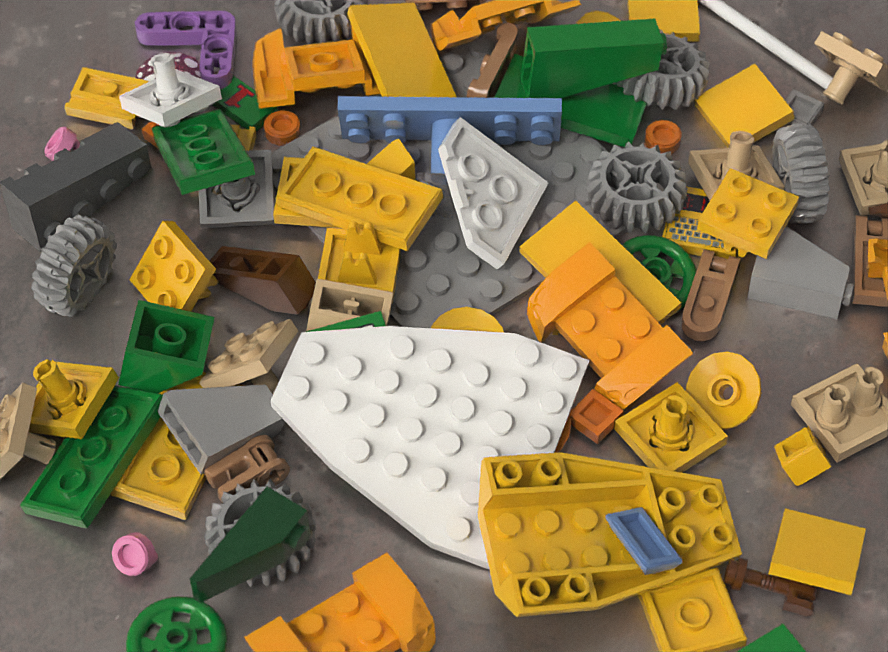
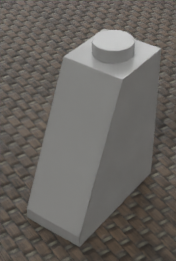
(801, 277)
(218, 420)

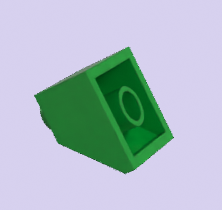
(164, 347)

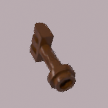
(797, 595)

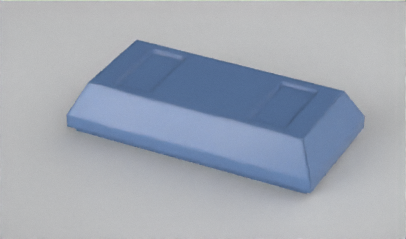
(643, 540)

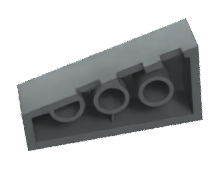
(74, 182)

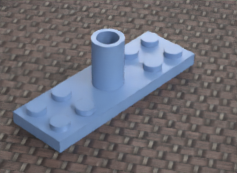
(432, 117)

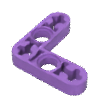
(217, 33)

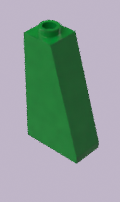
(588, 56)

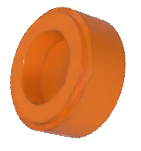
(281, 127)
(664, 134)

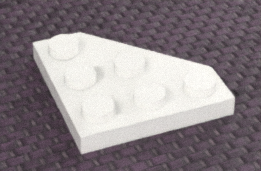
(489, 191)

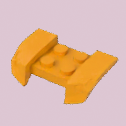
(481, 19)
(307, 68)
(605, 326)
(370, 615)

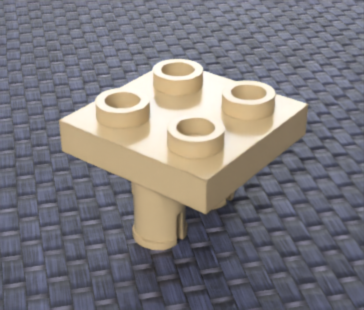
(845, 410)

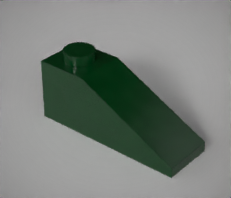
(255, 544)

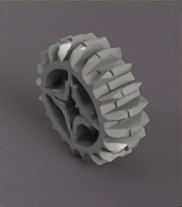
(316, 19)
(679, 79)
(803, 170)
(636, 198)
(74, 265)
(234, 506)

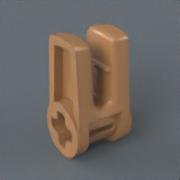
(248, 464)

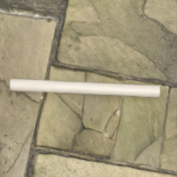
(769, 42)

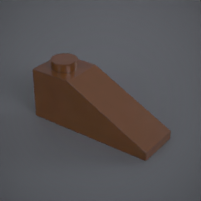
(265, 277)

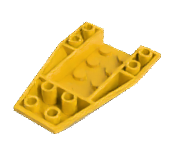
(551, 534)

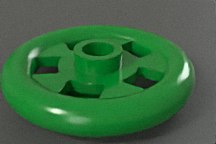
(682, 267)
(161, 614)

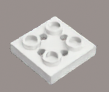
(170, 94)

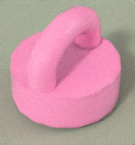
(60, 140)
(134, 554)

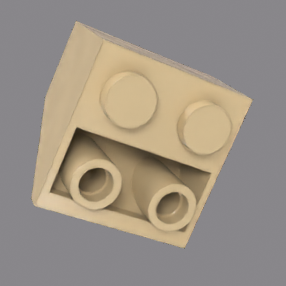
(341, 301)

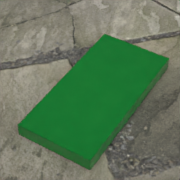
(597, 113)
(203, 152)
(90, 467)

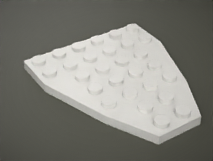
(419, 410)

